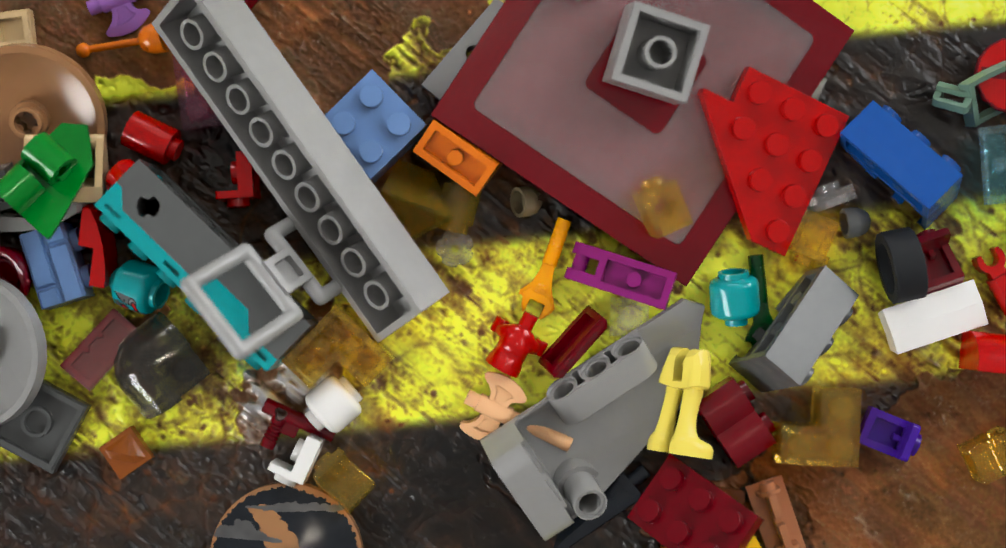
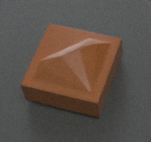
(126, 452)

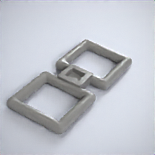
(279, 277)

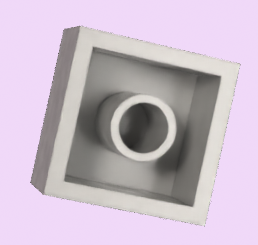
(656, 53)

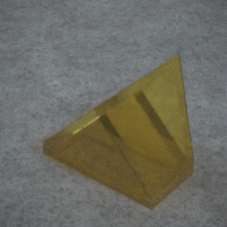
(416, 199)

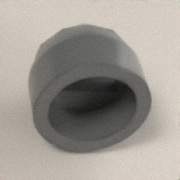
(854, 222)

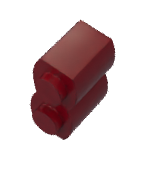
(735, 422)

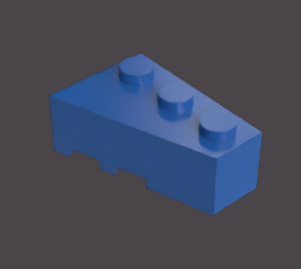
(902, 161)

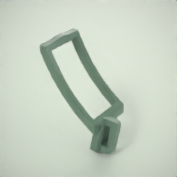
(966, 89)

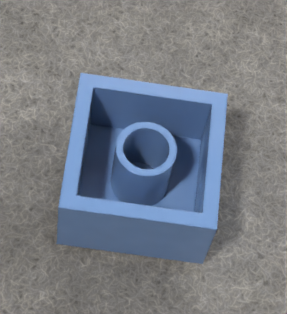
(375, 125)

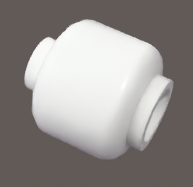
(333, 404)

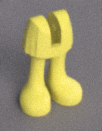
(686, 378)

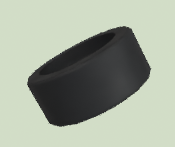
(901, 265)

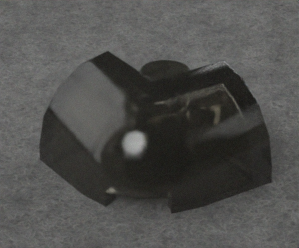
(157, 366)

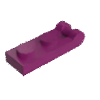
(622, 276)

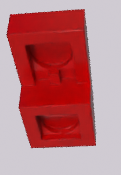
(99, 237)

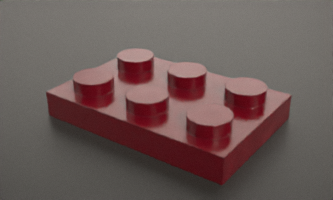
(691, 511)

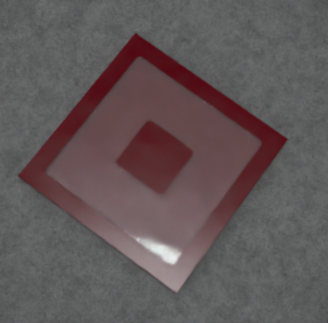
(542, 110)

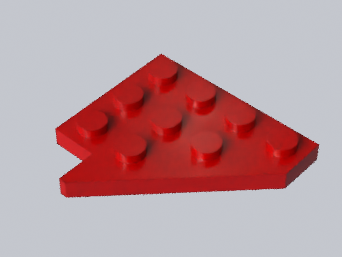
(771, 152)

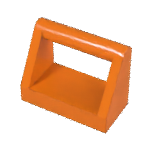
(456, 157)

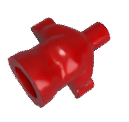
(514, 344)

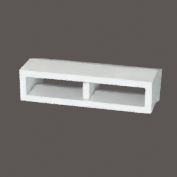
(933, 317)

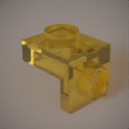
(342, 480)

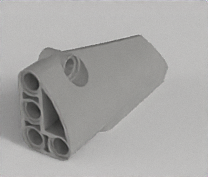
(607, 410)

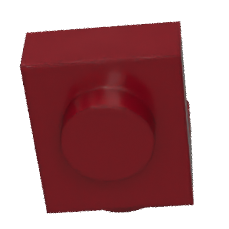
(940, 261)

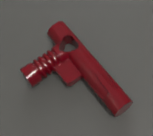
(289, 425)

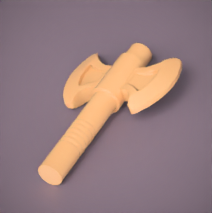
(496, 410)

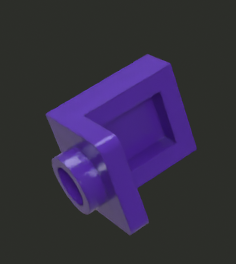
(889, 434)

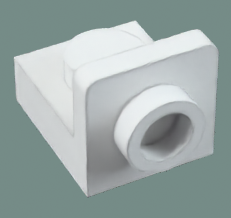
(305, 456)

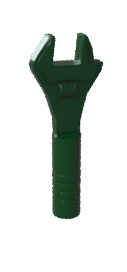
(763, 318)

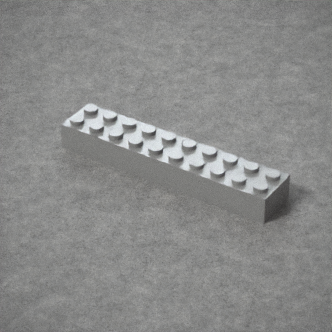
(302, 161)

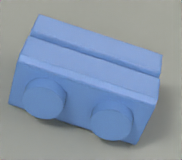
(57, 266)

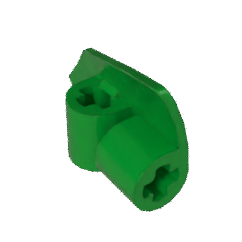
(49, 176)

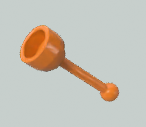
(147, 39)

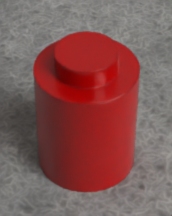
(152, 138)

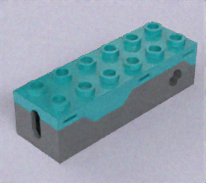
(185, 240)

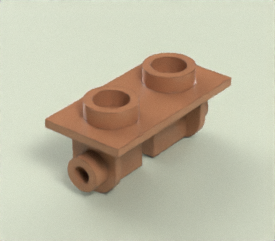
(772, 503)

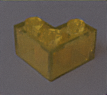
(342, 340)
(830, 437)

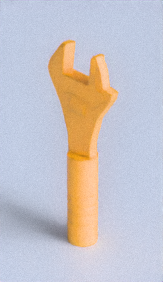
(541, 287)

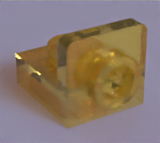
(813, 240)

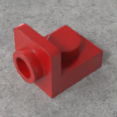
(247, 184)

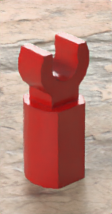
(996, 275)

